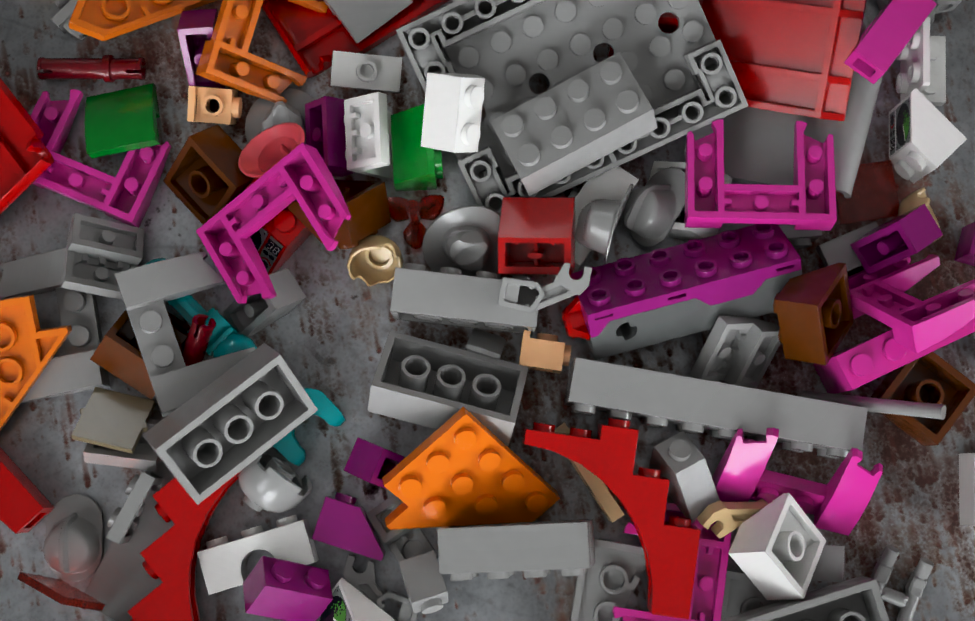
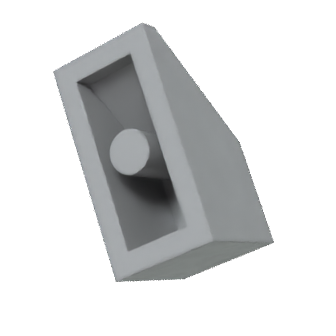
(259, 312)
(688, 472)

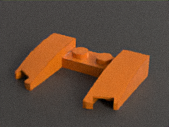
(227, 57)

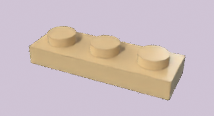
(603, 496)

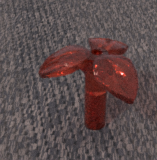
(402, 210)

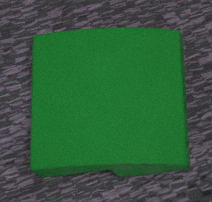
(121, 121)

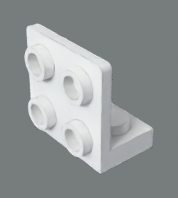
(923, 66)
(369, 135)

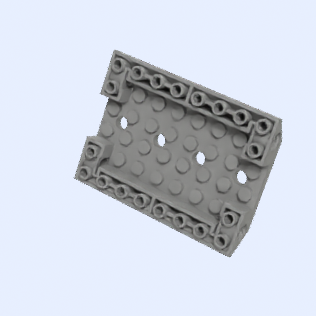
(511, 40)

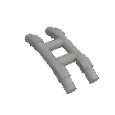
(914, 587)

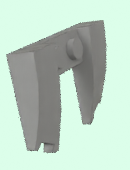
(144, 295)
(79, 309)

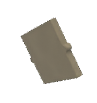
(113, 420)

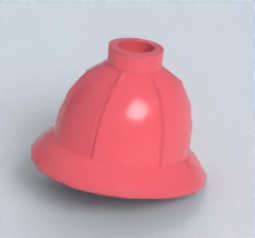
(269, 148)

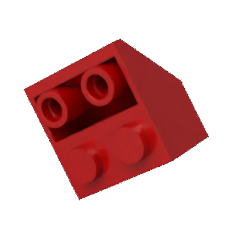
(536, 235)

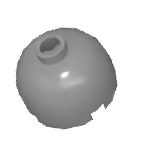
(272, 483)

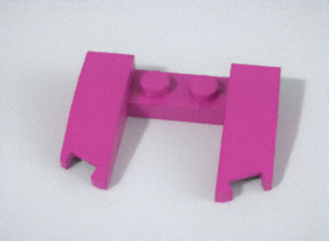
(119, 197)
(805, 204)
(228, 233)
(913, 321)
(835, 506)
(708, 579)

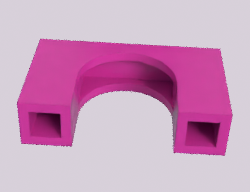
(887, 37)
(873, 359)

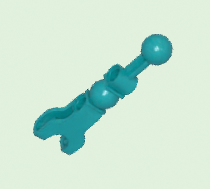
(227, 340)

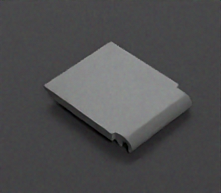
(762, 141)

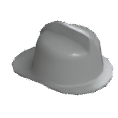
(655, 206)
(599, 222)
(74, 538)

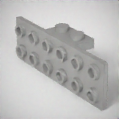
(121, 576)

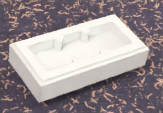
(366, 71)

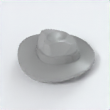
(266, 114)
(463, 240)

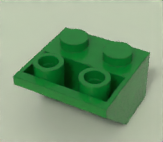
(413, 165)

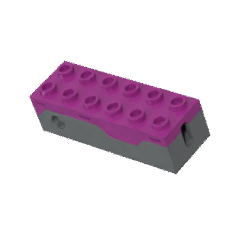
(681, 289)

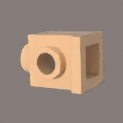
(199, 103)
(544, 353)

